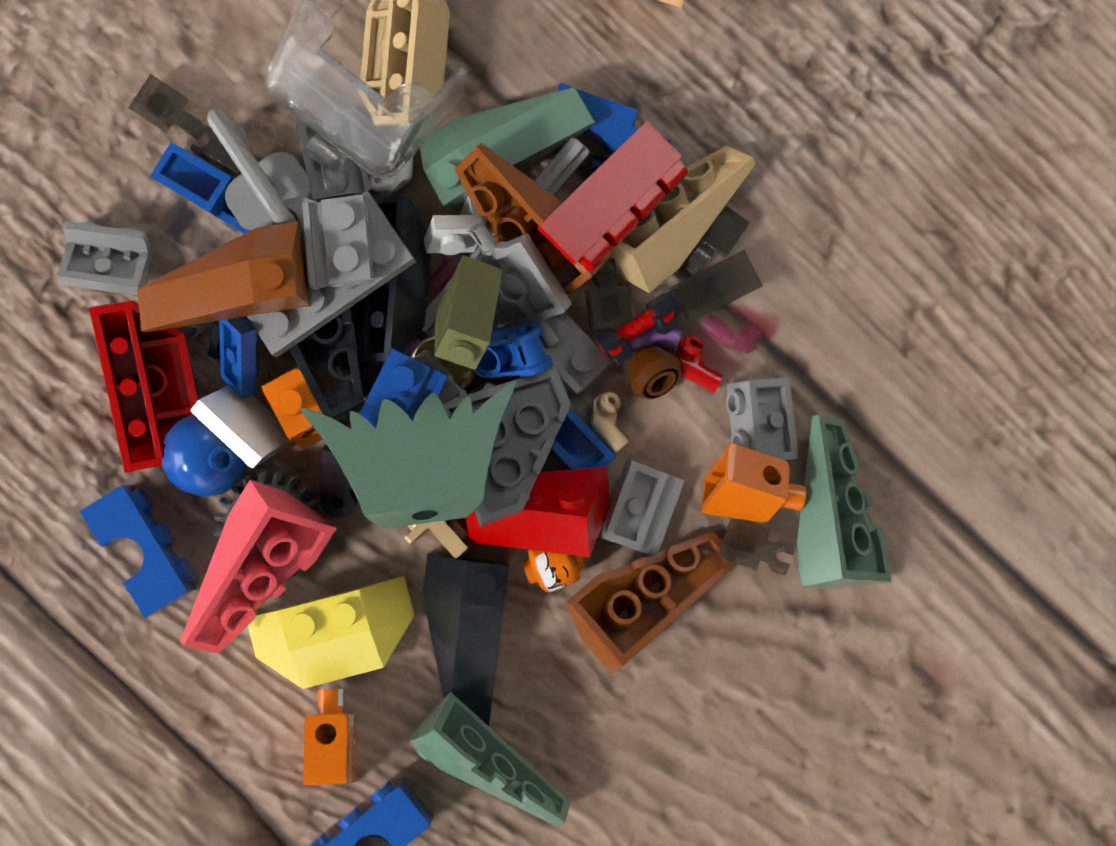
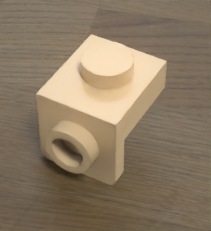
(449, 533)

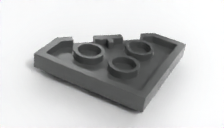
(521, 441)

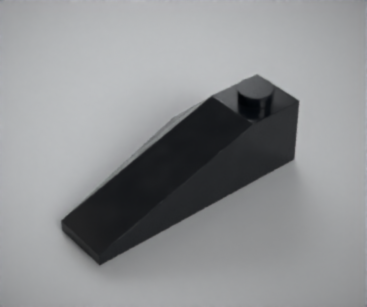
(332, 365)
(465, 623)

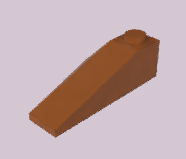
(517, 207)
(239, 279)
(637, 601)

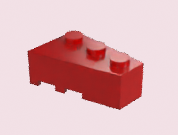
(559, 516)

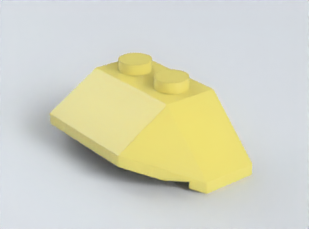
(334, 633)

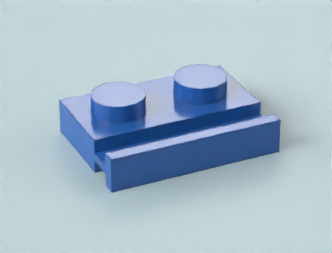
(405, 383)

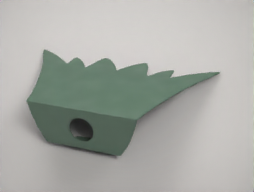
(418, 467)

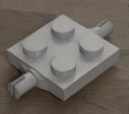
(527, 283)

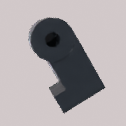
(335, 490)

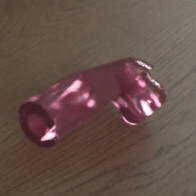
(729, 337)

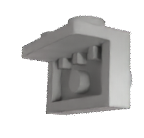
(104, 258)

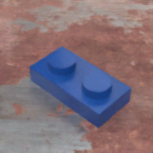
(238, 355)

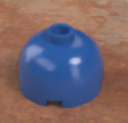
(200, 460)

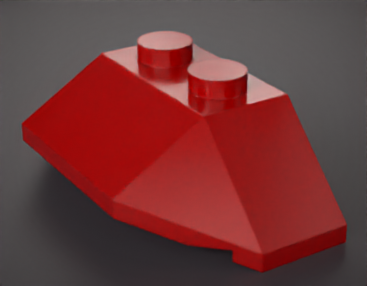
(145, 381)

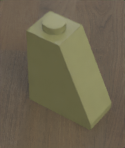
(467, 313)

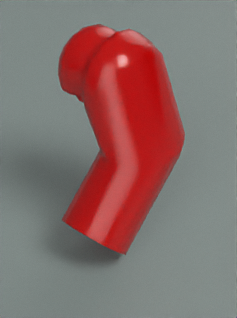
(693, 365)

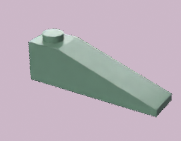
(516, 132)
(834, 529)
(475, 754)

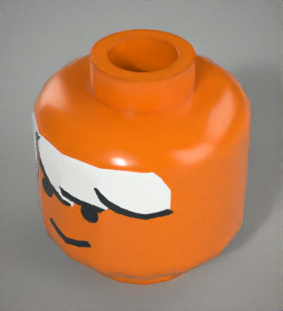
(553, 569)

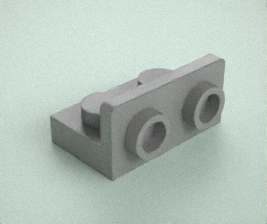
(574, 354)
(763, 416)

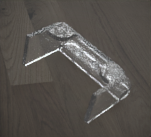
(342, 107)

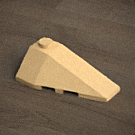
(681, 219)

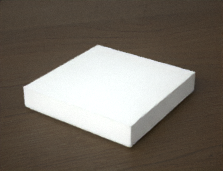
(242, 425)

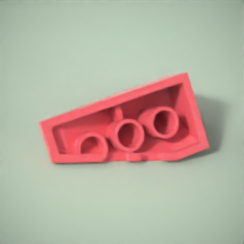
(258, 551)

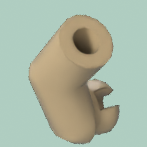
(604, 419)

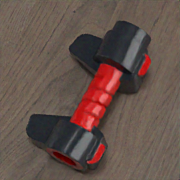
(660, 314)

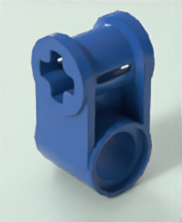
(514, 352)

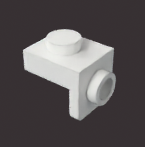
(450, 232)

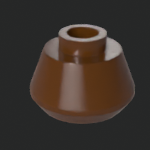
(653, 372)

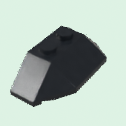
(398, 308)

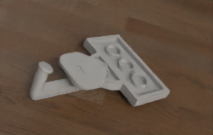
(273, 195)

